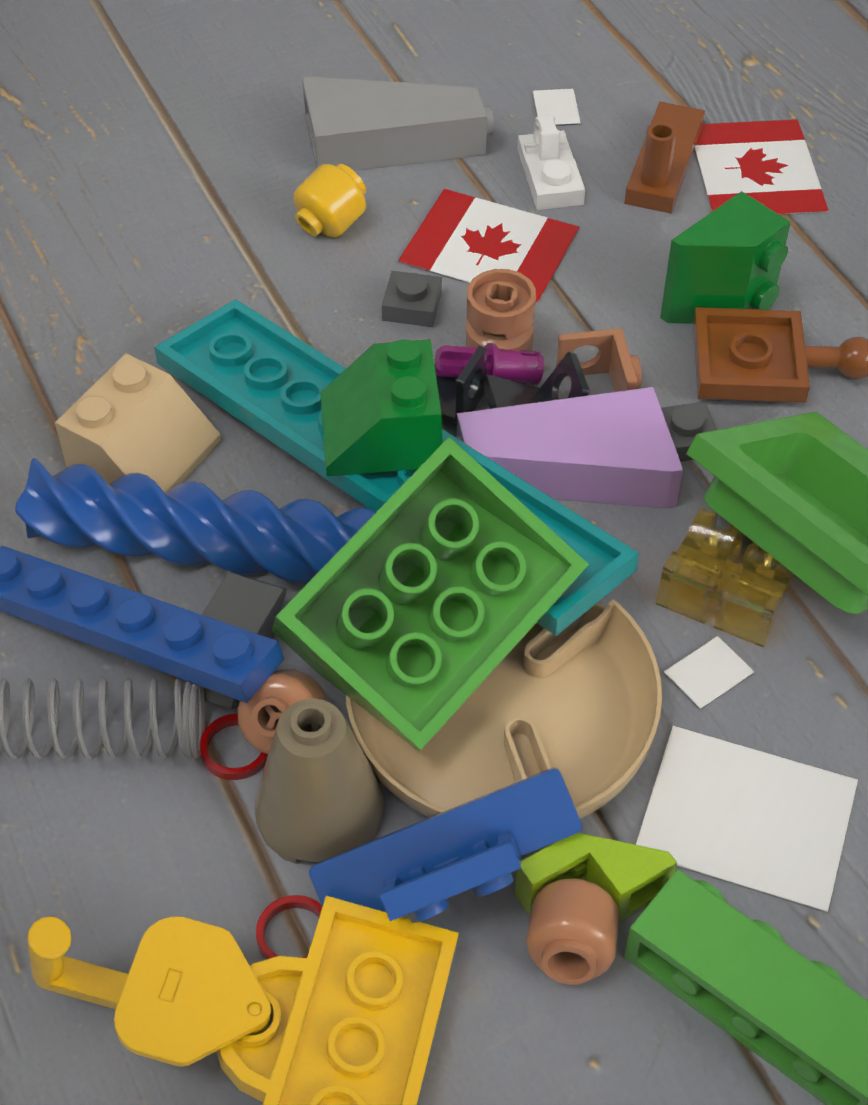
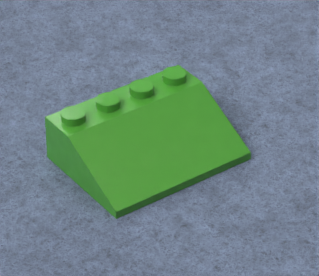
(429, 595)

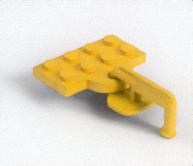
(344, 1020)

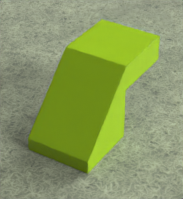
(623, 869)

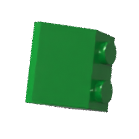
(726, 261)
(383, 411)

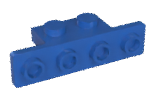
(452, 851)

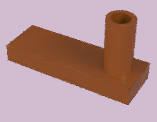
(664, 157)

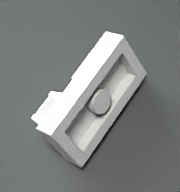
(550, 166)

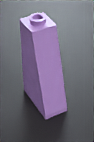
(583, 447)

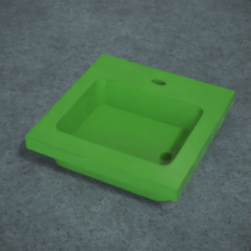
(798, 495)

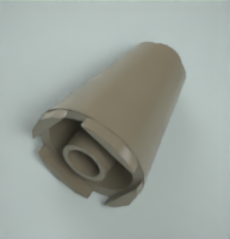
(316, 786)

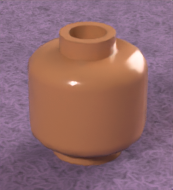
(261, 714)
(573, 931)

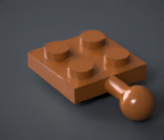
(764, 355)

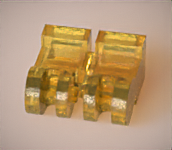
(705, 573)

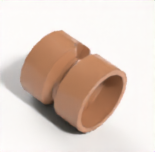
(501, 310)

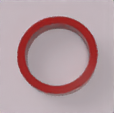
(221, 771)
(276, 907)

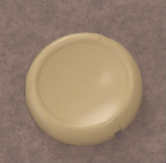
(554, 701)

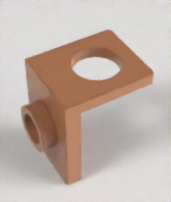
(611, 358)

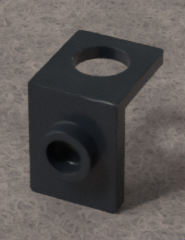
(463, 393)
(506, 393)

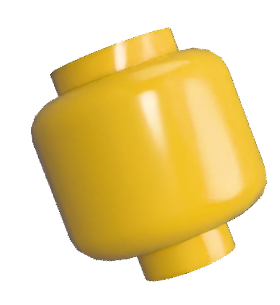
(329, 200)

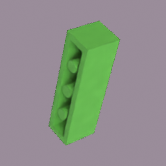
(755, 988)

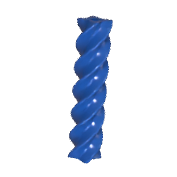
(185, 523)

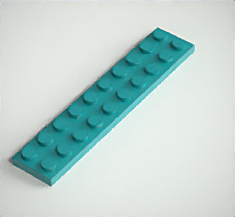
(276, 388)

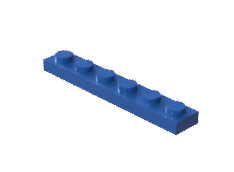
(137, 626)

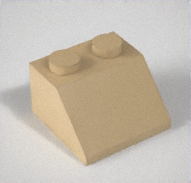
(136, 424)

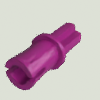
(513, 365)

